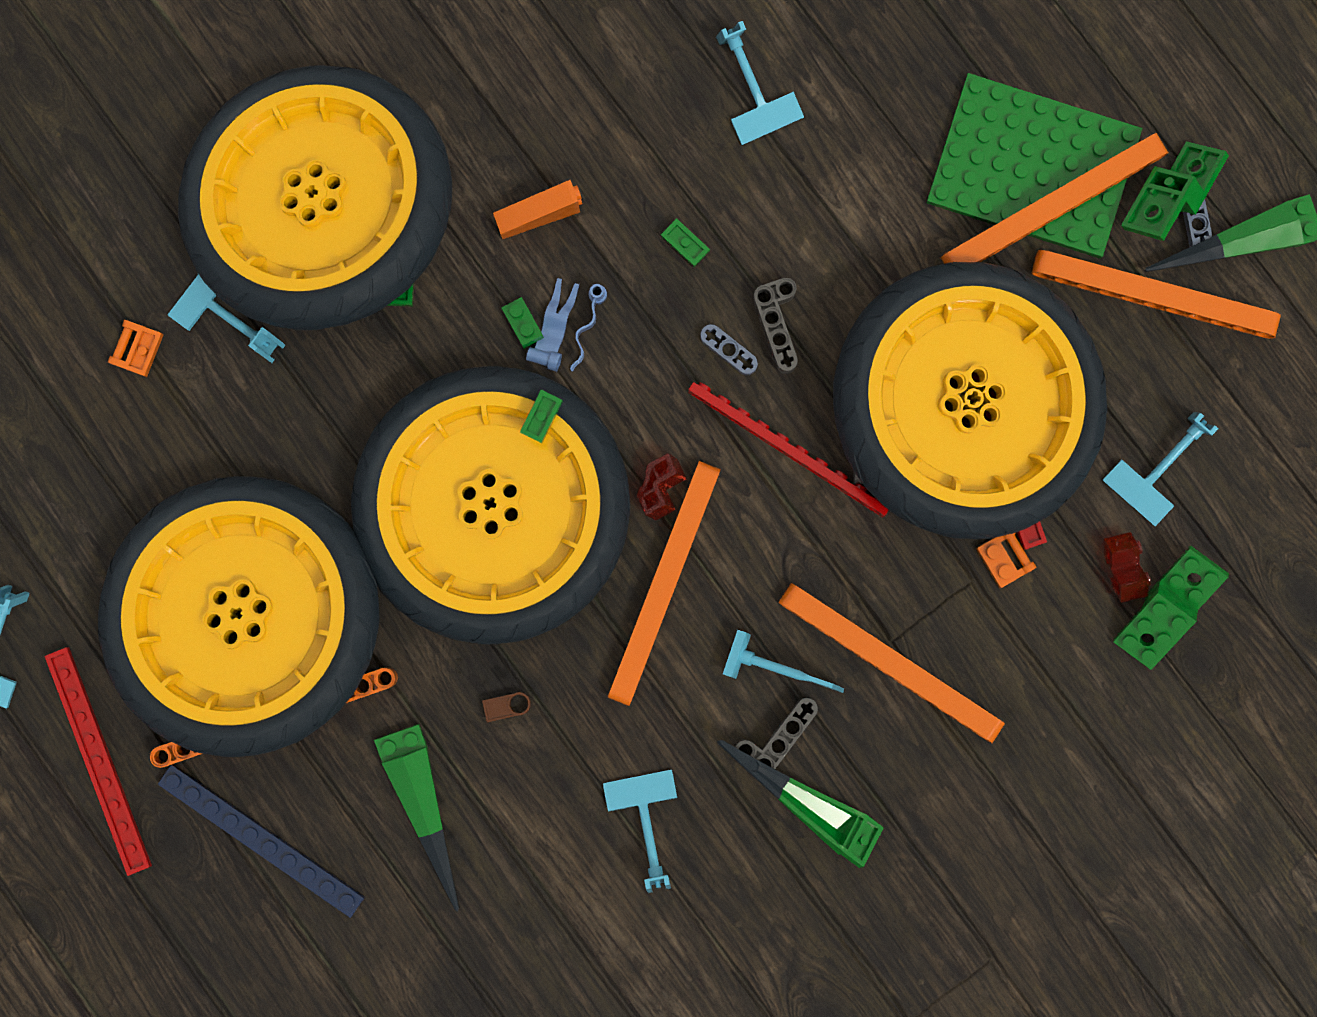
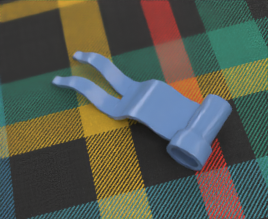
(595, 300)
(553, 330)

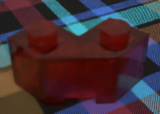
(660, 476)
(1128, 576)

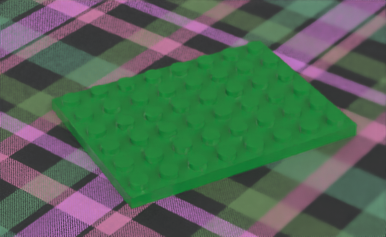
(1020, 147)

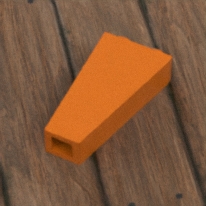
(539, 209)

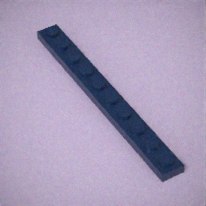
(261, 840)

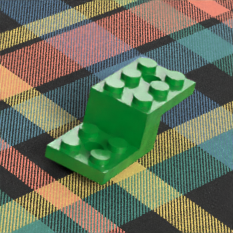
(1174, 190)
(1171, 607)

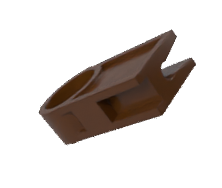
(500, 707)

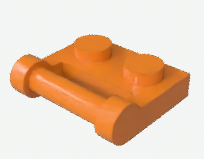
(142, 350)
(999, 562)

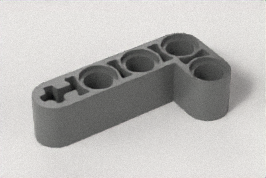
(778, 328)
(782, 734)

